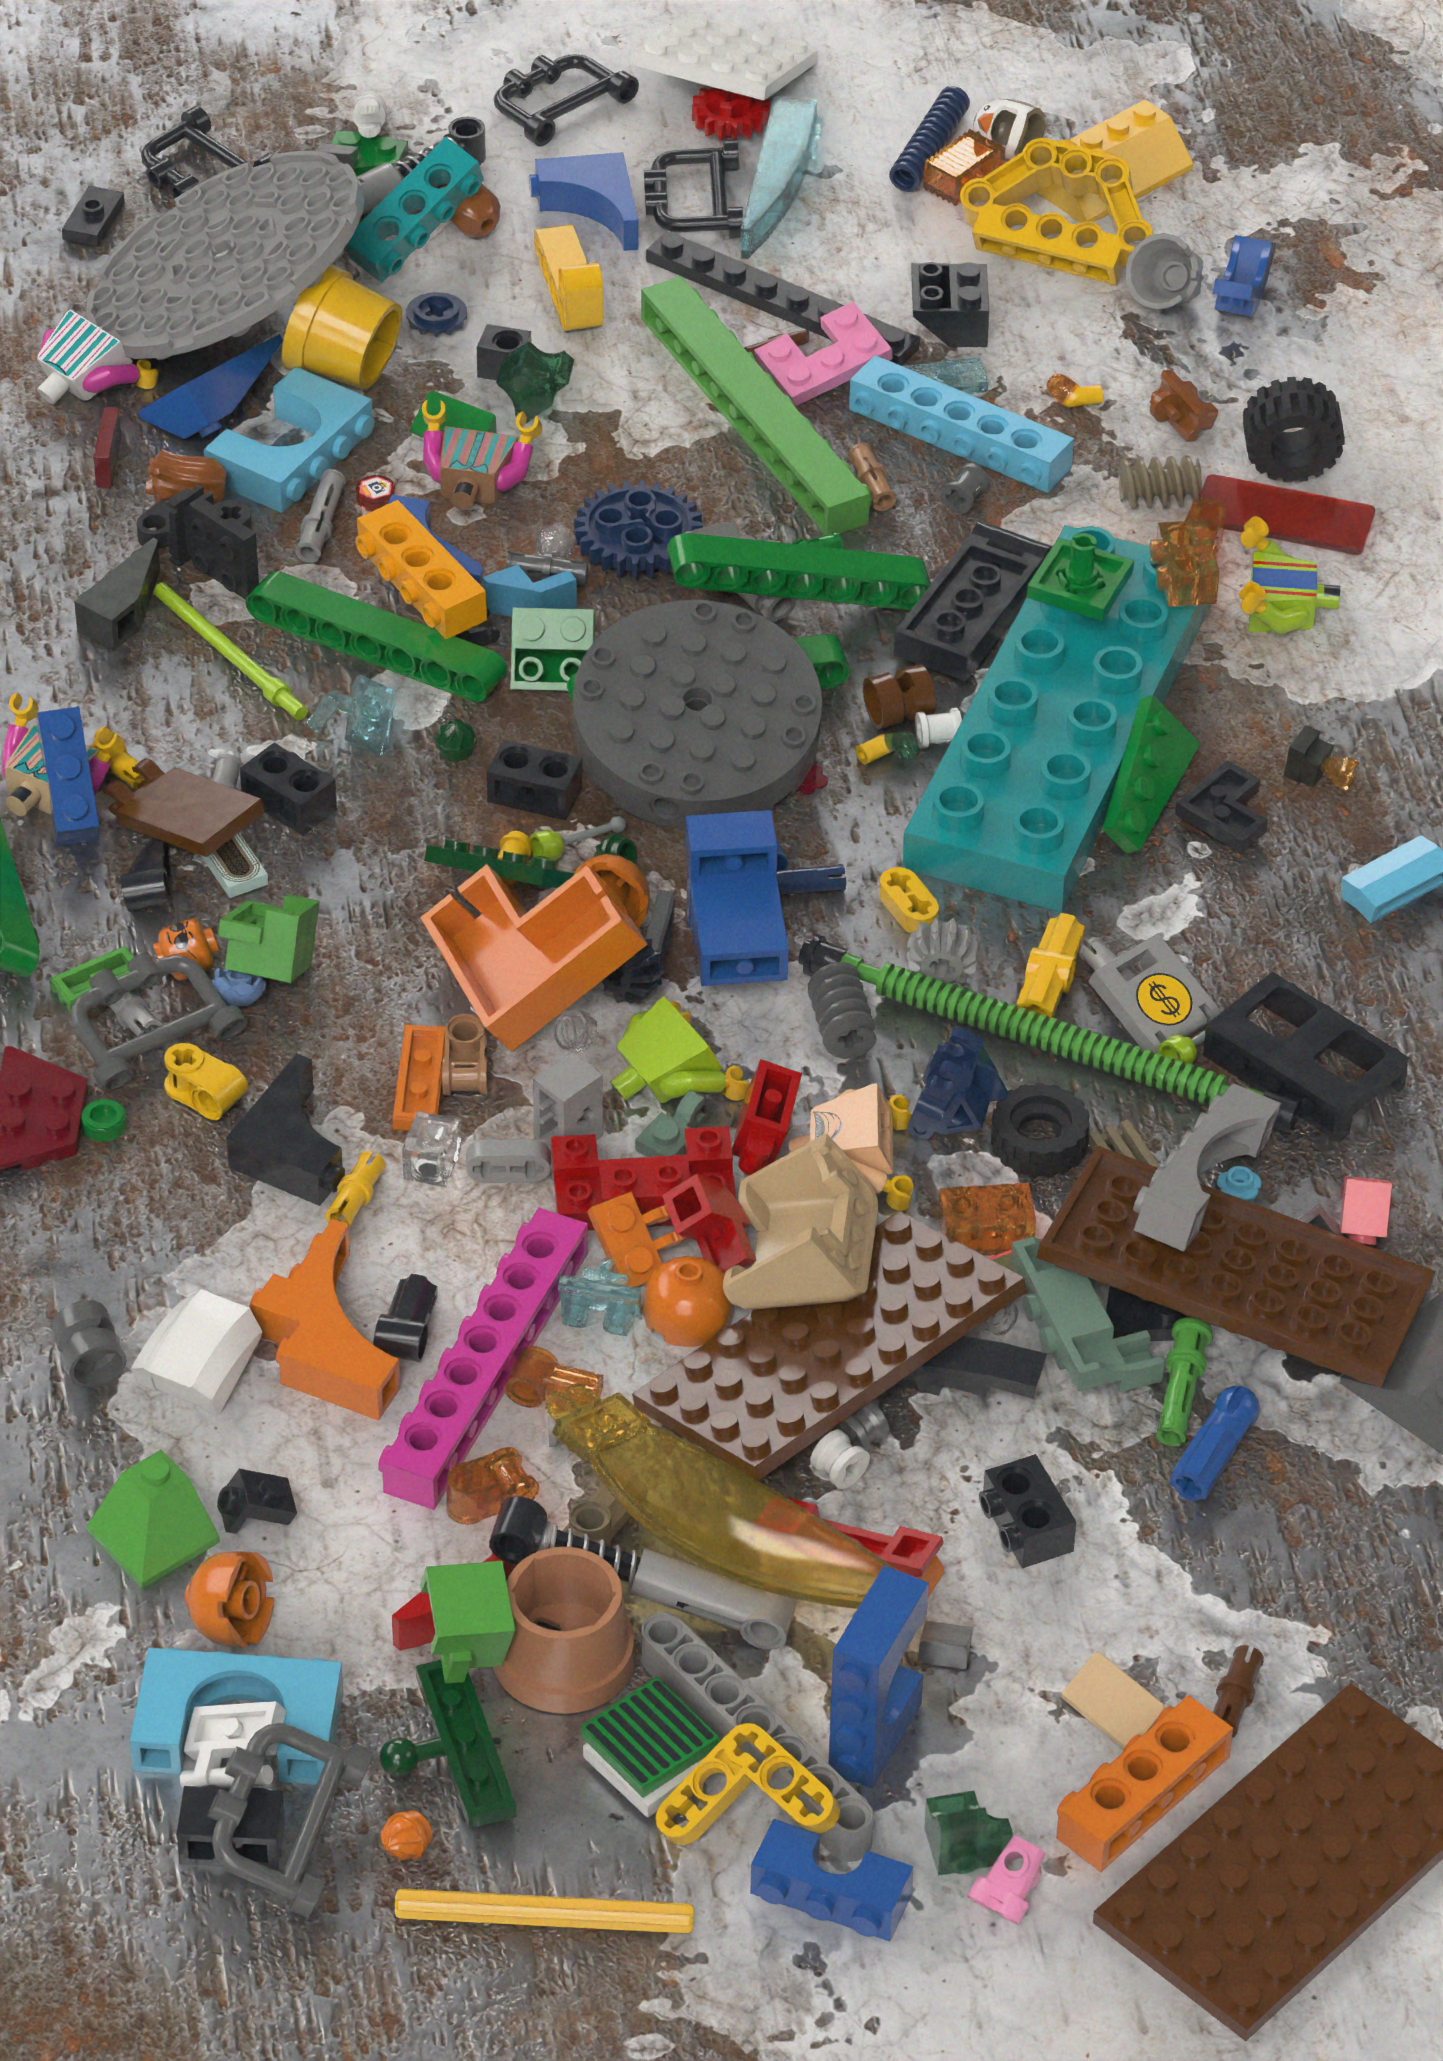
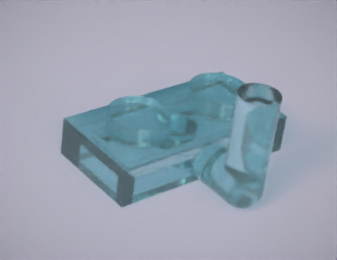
(368, 714)

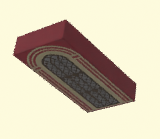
(107, 447)

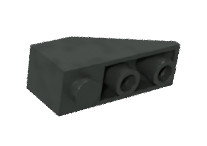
(119, 601)

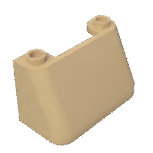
(812, 1229)

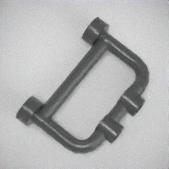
(144, 972)
(229, 1808)

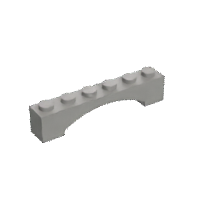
(1174, 1202)

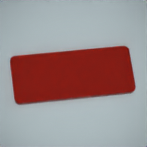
(1293, 514)

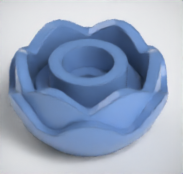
(238, 987)

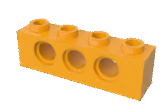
(421, 569)

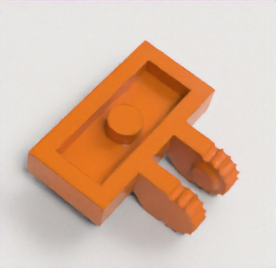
(627, 1239)

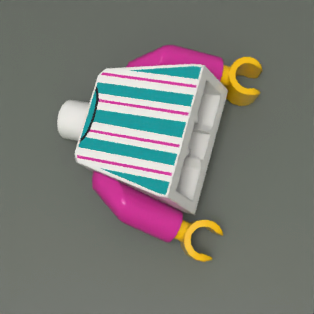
(87, 361)

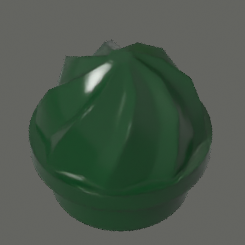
(455, 740)
(617, 845)

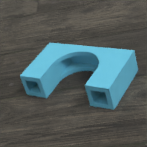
(284, 473)
(185, 1679)

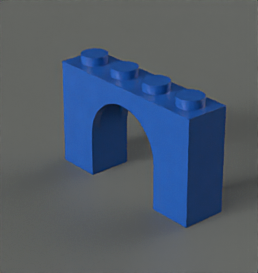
(870, 1692)

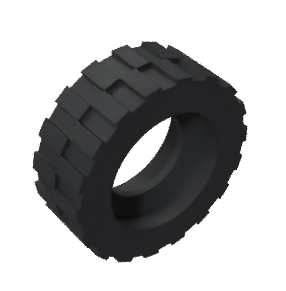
(1037, 1156)

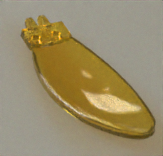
(710, 1506)

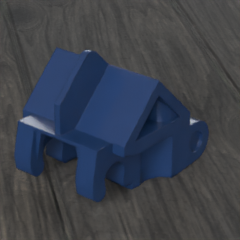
(956, 1088)

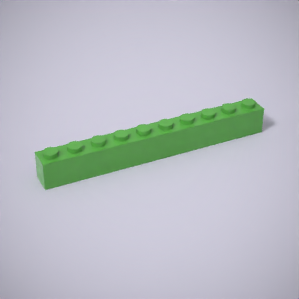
(755, 406)

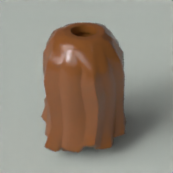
(477, 214)
(176, 472)

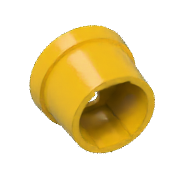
(342, 330)

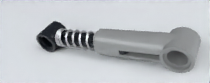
(381, 180)
(757, 1614)

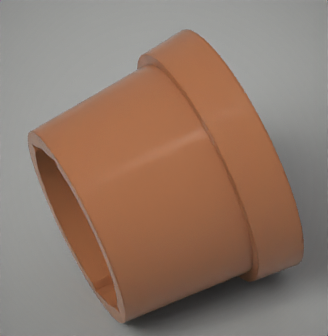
(595, 1644)

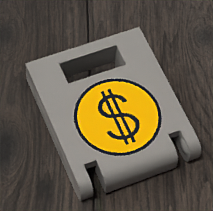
(1158, 1000)

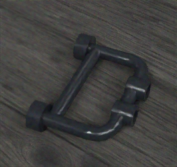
(540, 126)
(193, 127)
(720, 160)

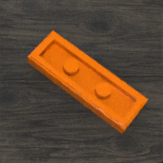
(419, 1074)

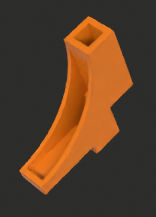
(317, 1342)

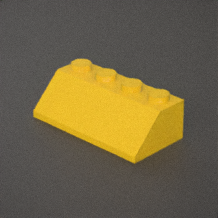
(1144, 140)

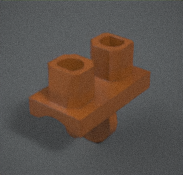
(1180, 406)

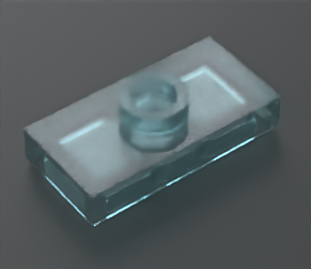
(961, 374)

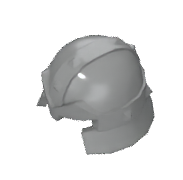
(1163, 272)

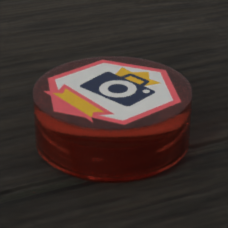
(374, 492)

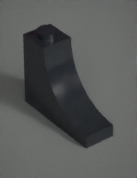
(279, 1143)

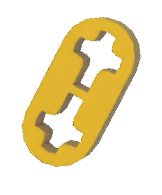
(901, 903)

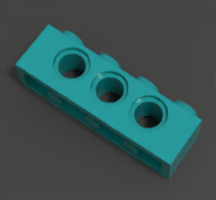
(417, 191)

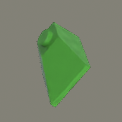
(152, 1520)

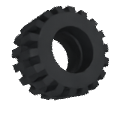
(1287, 407)

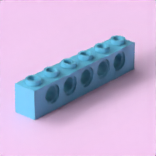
(961, 423)

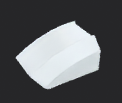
(199, 1350)

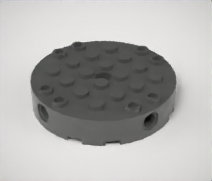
(696, 712)

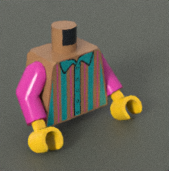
(476, 463)

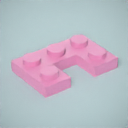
(810, 376)

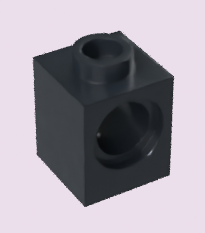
(495, 345)

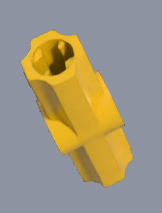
(1052, 965)

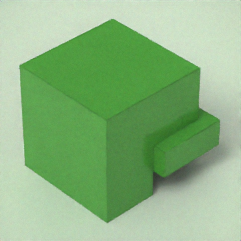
(271, 938)
(469, 1616)

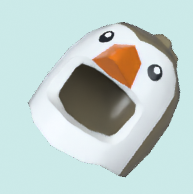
(1010, 124)

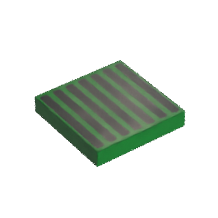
(649, 1737)

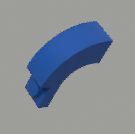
(1245, 276)

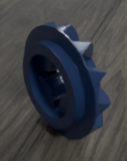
(449, 313)

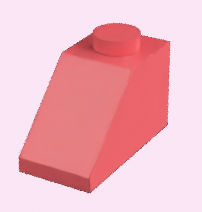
(1365, 1209)

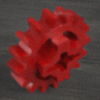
(729, 113)

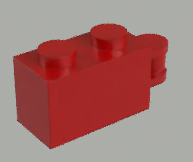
(765, 1116)

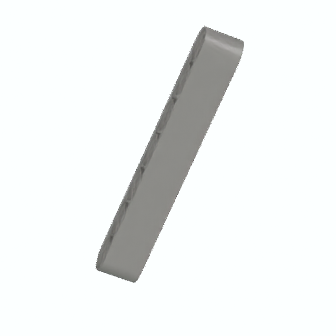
(725, 1700)

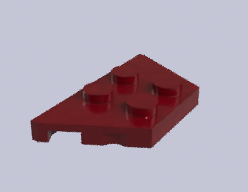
(38, 1110)

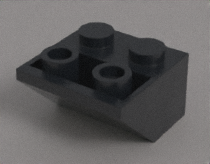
(952, 301)

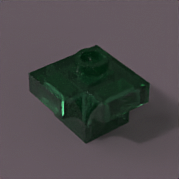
(533, 378)
(963, 1833)

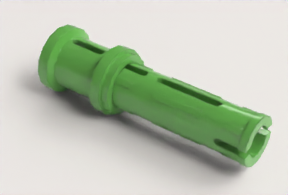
(1185, 1365)

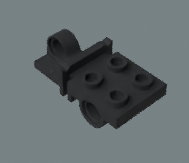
(211, 535)

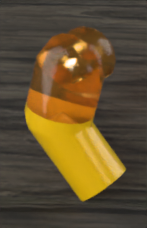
(1072, 394)

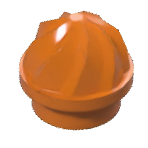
(406, 1835)

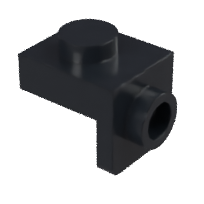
(255, 1497)

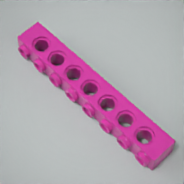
(475, 1370)

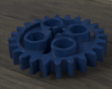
(633, 527)

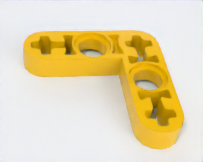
(740, 1772)

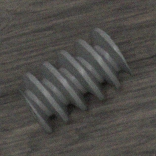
(842, 1010)

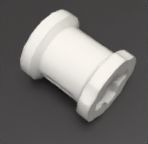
(936, 727)

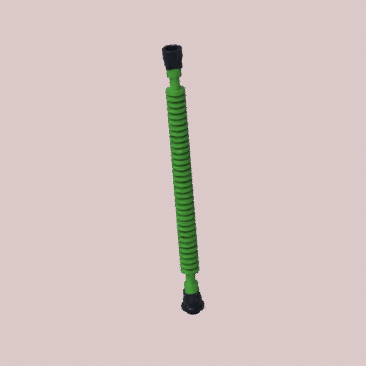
(1038, 1030)

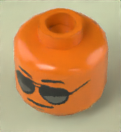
(188, 940)

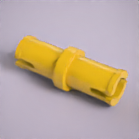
(356, 1188)

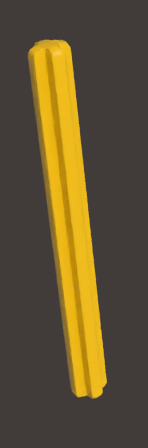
(544, 1911)

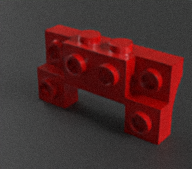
(586, 1181)

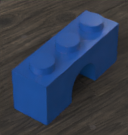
(68, 776)
(865, 1899)

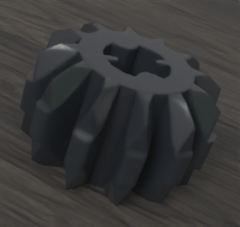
(636, 977)

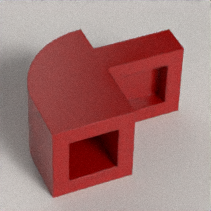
(712, 1217)

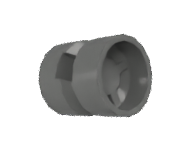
(88, 1344)

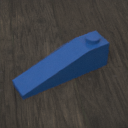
(211, 396)

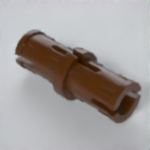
(1237, 1689)

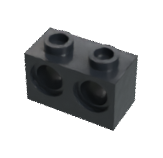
(534, 779)
(289, 788)
(1028, 1511)

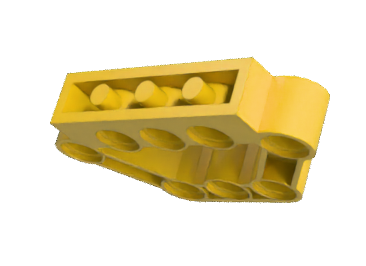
(1022, 178)

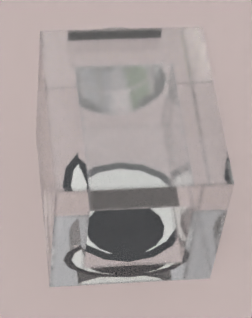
(431, 1149)

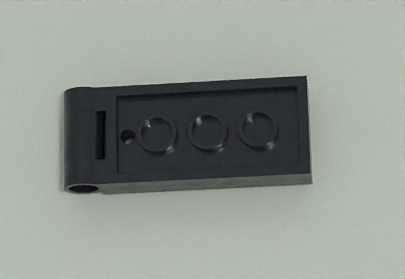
(970, 601)

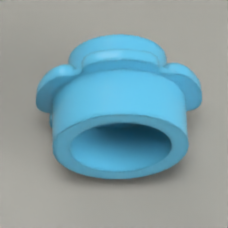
(1240, 1183)

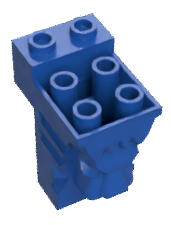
(735, 898)

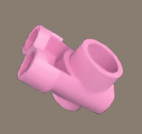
(1005, 1889)

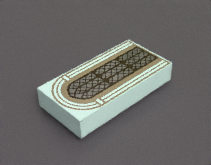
(236, 867)

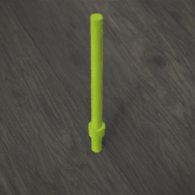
(274, 689)

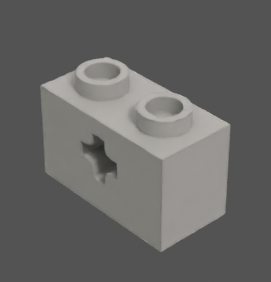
(568, 1100)

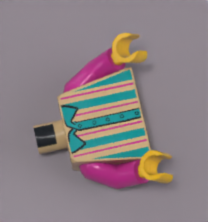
(24, 764)

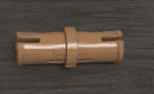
(873, 475)

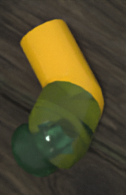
(884, 744)

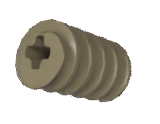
(1159, 480)

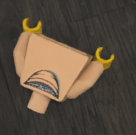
(863, 1128)

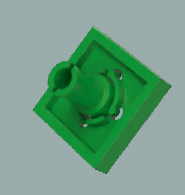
(1080, 569)

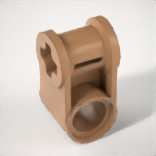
(465, 1055)

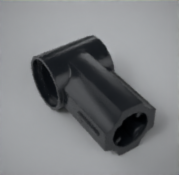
(405, 1326)

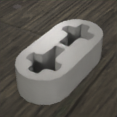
(508, 1161)

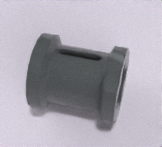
(961, 492)

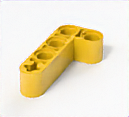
(572, 282)

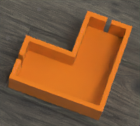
(536, 963)

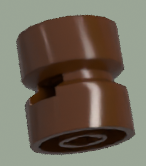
(893, 697)

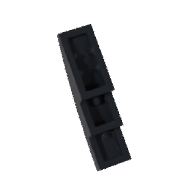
(977, 1365)

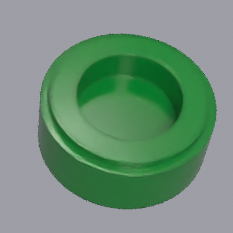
(104, 1120)

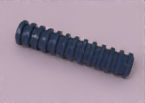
(929, 138)

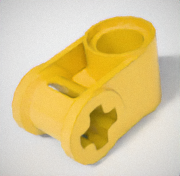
(206, 1084)

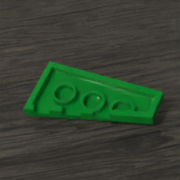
(1148, 774)

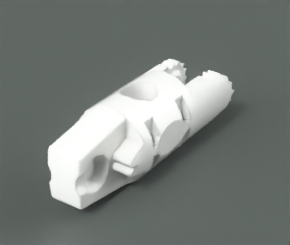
(369, 113)

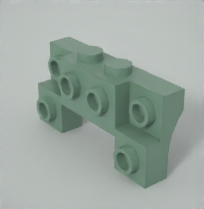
(1078, 1328)

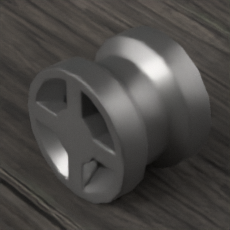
(865, 1426)

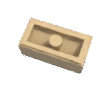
(1112, 1700)

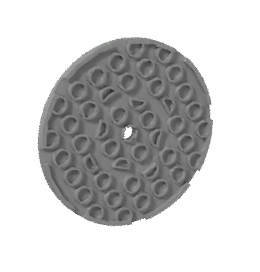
(227, 254)

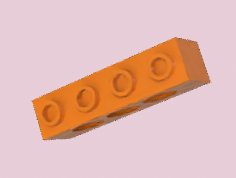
(1143, 1782)

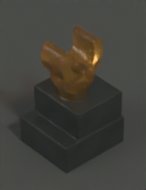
(1311, 758)

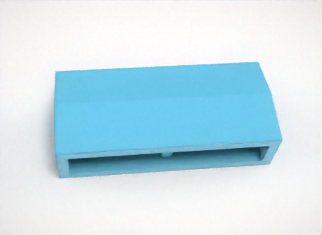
(1394, 879)

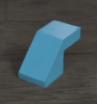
(514, 589)

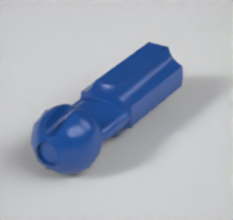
(1215, 1443)

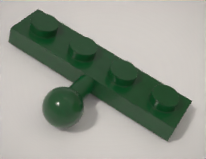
(537, 872)
(464, 1744)

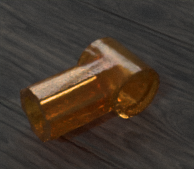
(540, 1374)

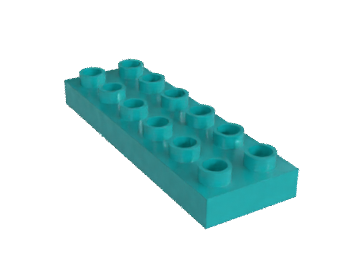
(1047, 739)

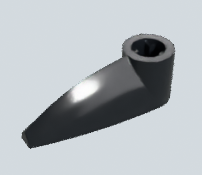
(149, 877)

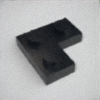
(1219, 808)

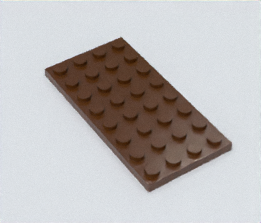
(1244, 1271)
(803, 1369)
(1288, 1864)

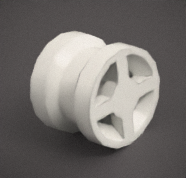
(839, 1459)

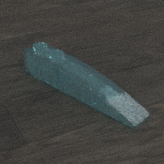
(781, 168)

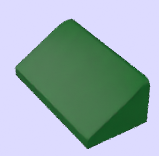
(457, 415)

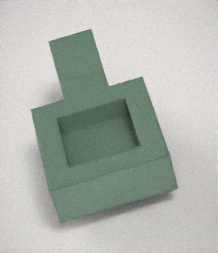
(666, 1133)

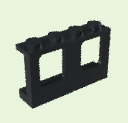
(1289, 1063)

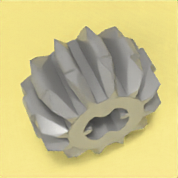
(943, 951)

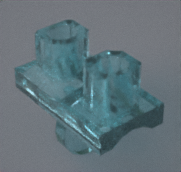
(602, 1292)

